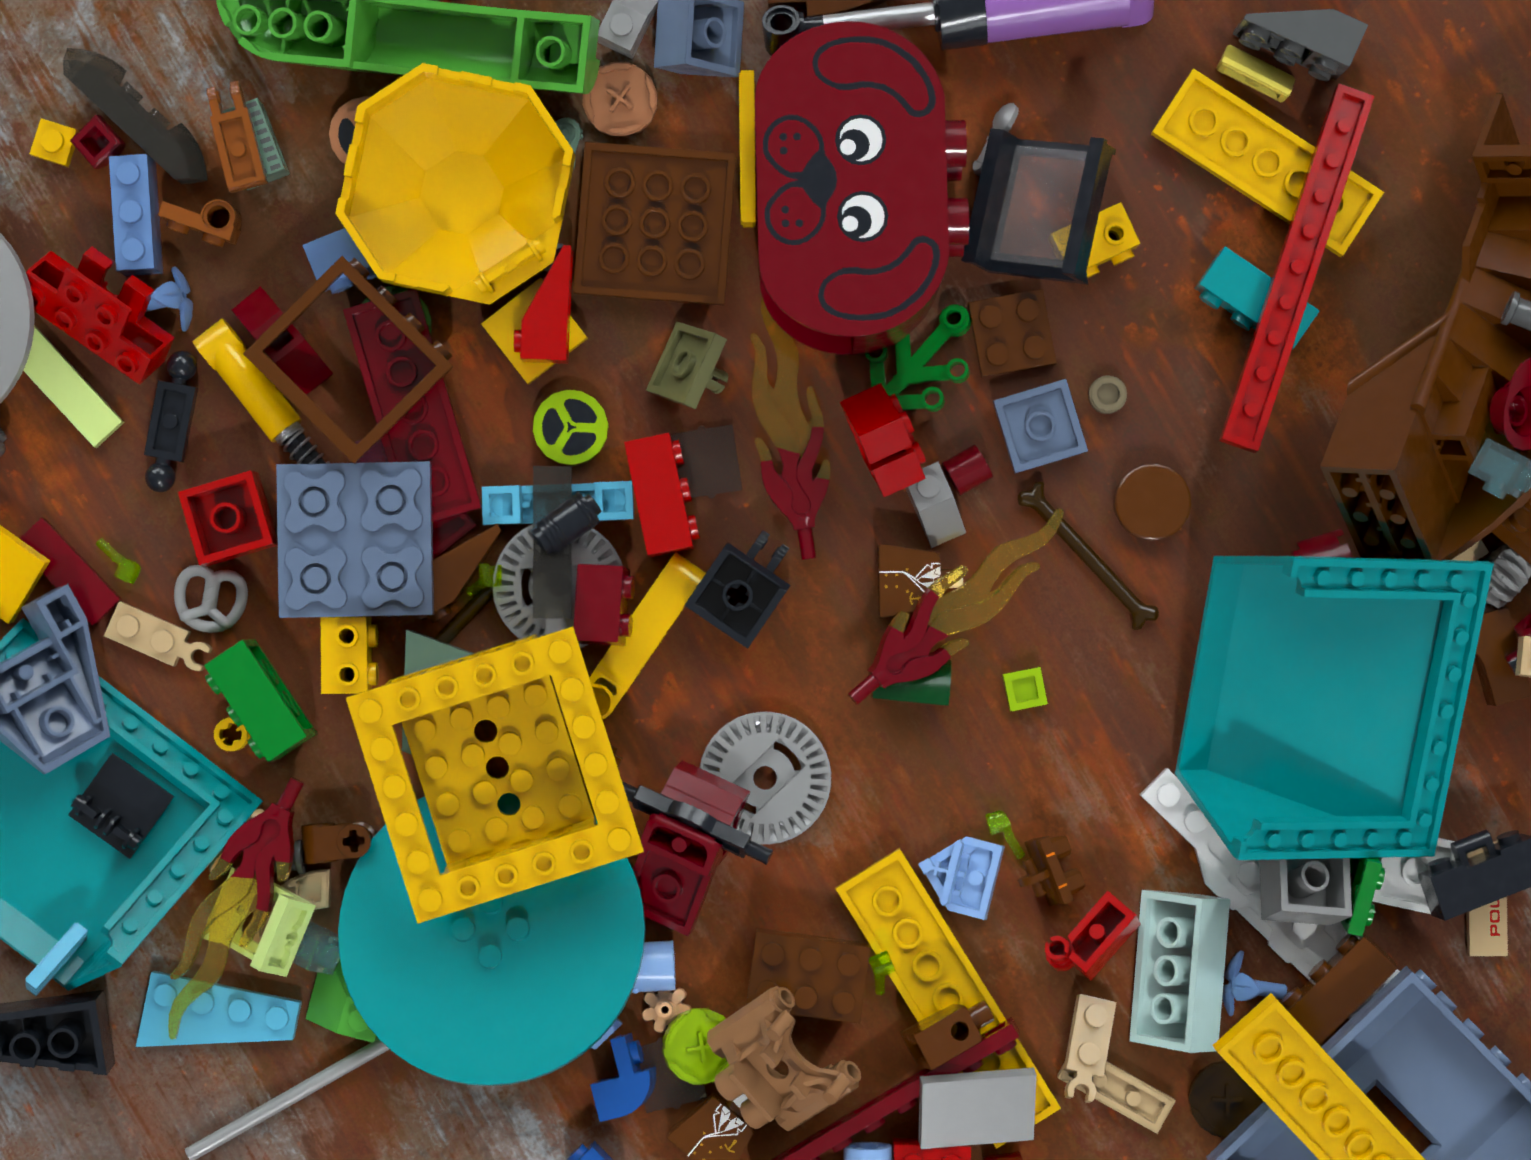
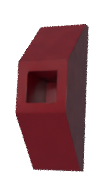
(290, 349)

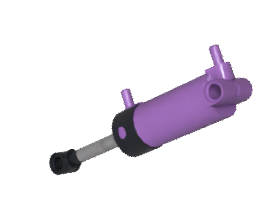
(971, 21)

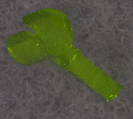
(127, 569)
(486, 579)
(999, 822)
(881, 966)

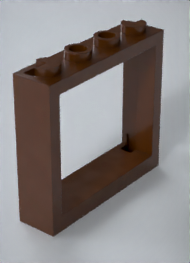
(384, 302)

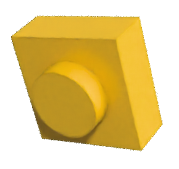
(53, 143)

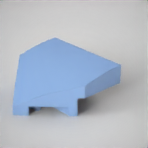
(965, 875)

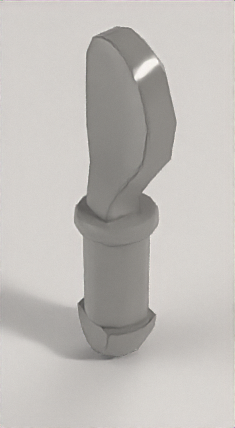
(1003, 120)

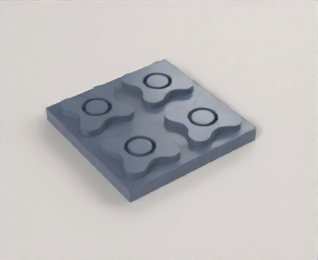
(355, 539)

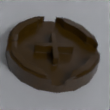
(1221, 1099)

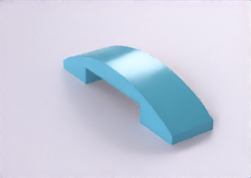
(515, 503)

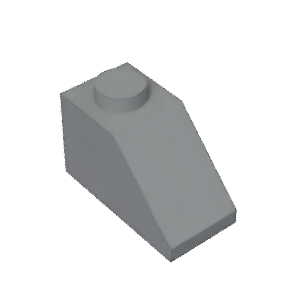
(626, 25)
(936, 506)

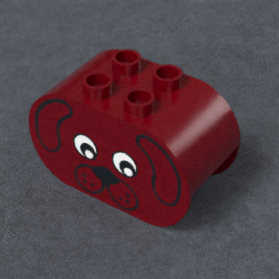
(854, 187)

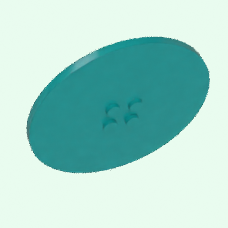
(495, 985)

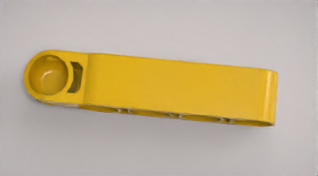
(650, 625)

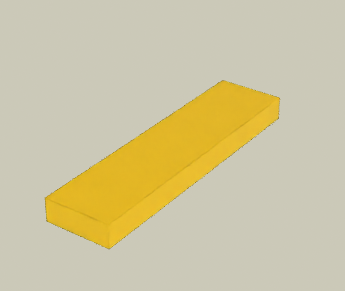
(747, 148)

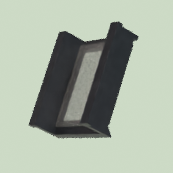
(1037, 207)

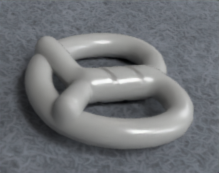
(209, 599)

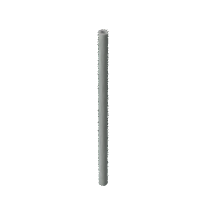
(285, 1099)

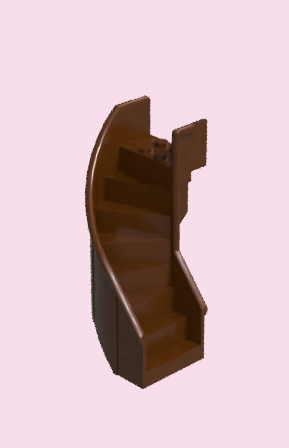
(1424, 406)

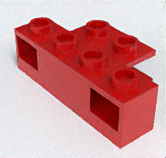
(95, 317)

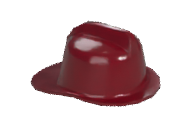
(1512, 408)

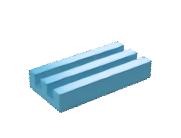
(56, 958)

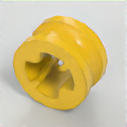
(221, 742)

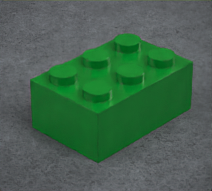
(259, 700)

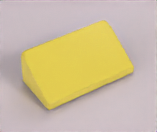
(1256, 73)

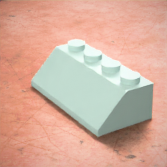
(1179, 970)

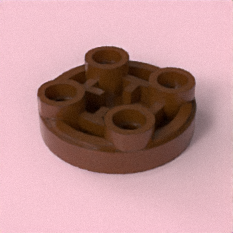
(1152, 502)

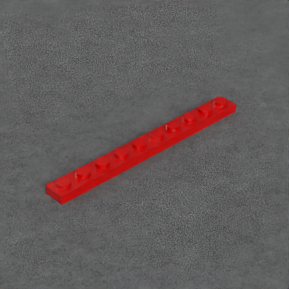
(1296, 268)

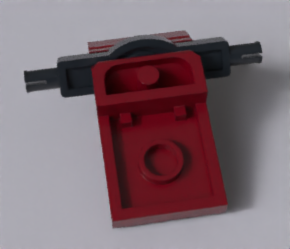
(686, 840)

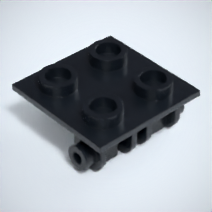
(120, 805)

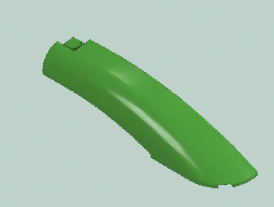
(398, 35)

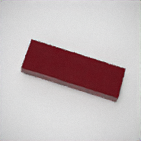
(70, 568)

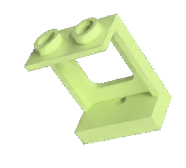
(282, 933)

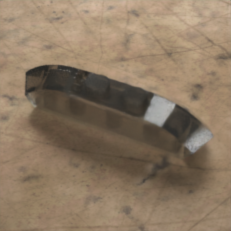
(101, 82)

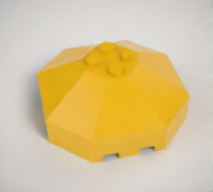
(455, 184)

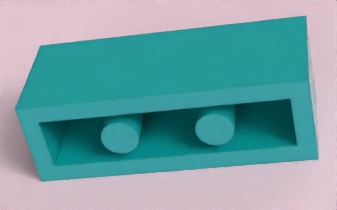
(1241, 291)

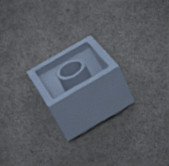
(699, 37)

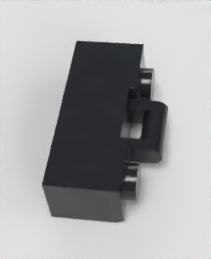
(1476, 881)

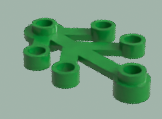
(912, 370)

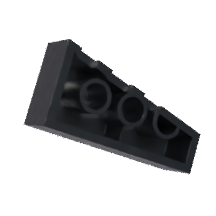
(58, 1033)

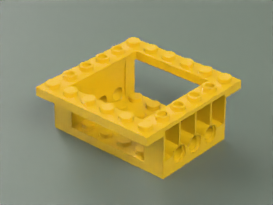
(483, 847)

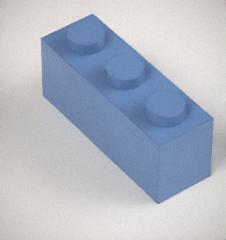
(135, 215)

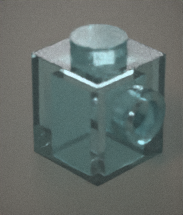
(1501, 470)
(318, 950)

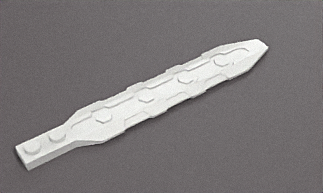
(1240, 881)

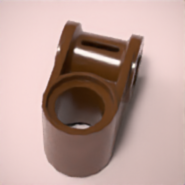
(332, 841)

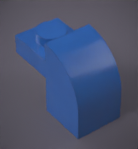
(628, 1090)

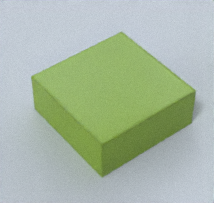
(1024, 689)

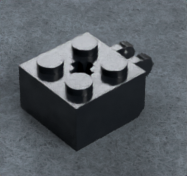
(732, 570)

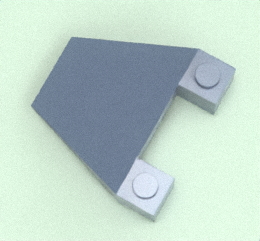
(52, 687)

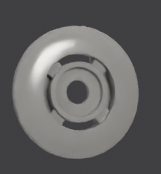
(518, 556)
(797, 794)

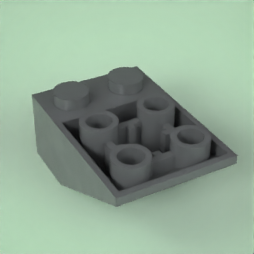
(1312, 38)

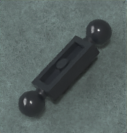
(171, 421)

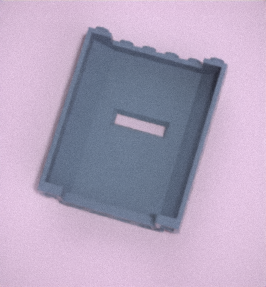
(1426, 1068)

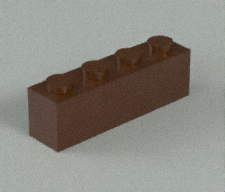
(1339, 985)

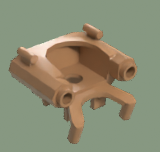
(754, 1044)

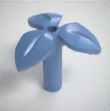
(174, 296)
(1244, 987)

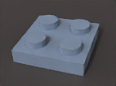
(1040, 426)

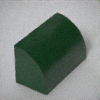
(928, 690)

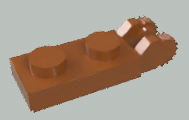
(236, 141)

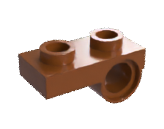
(182, 220)

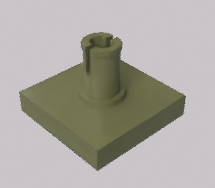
(688, 366)

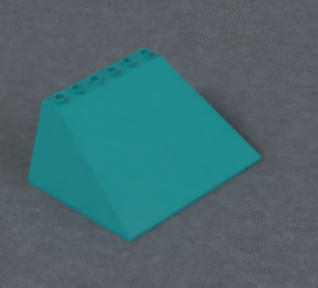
(1330, 702)
(66, 874)

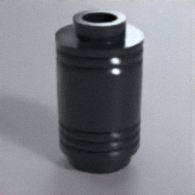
(566, 523)

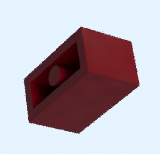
(603, 604)

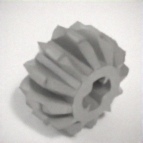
(1508, 575)

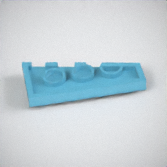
(216, 1016)

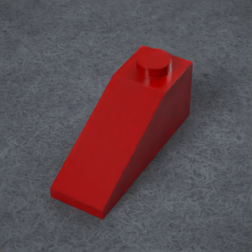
(546, 323)

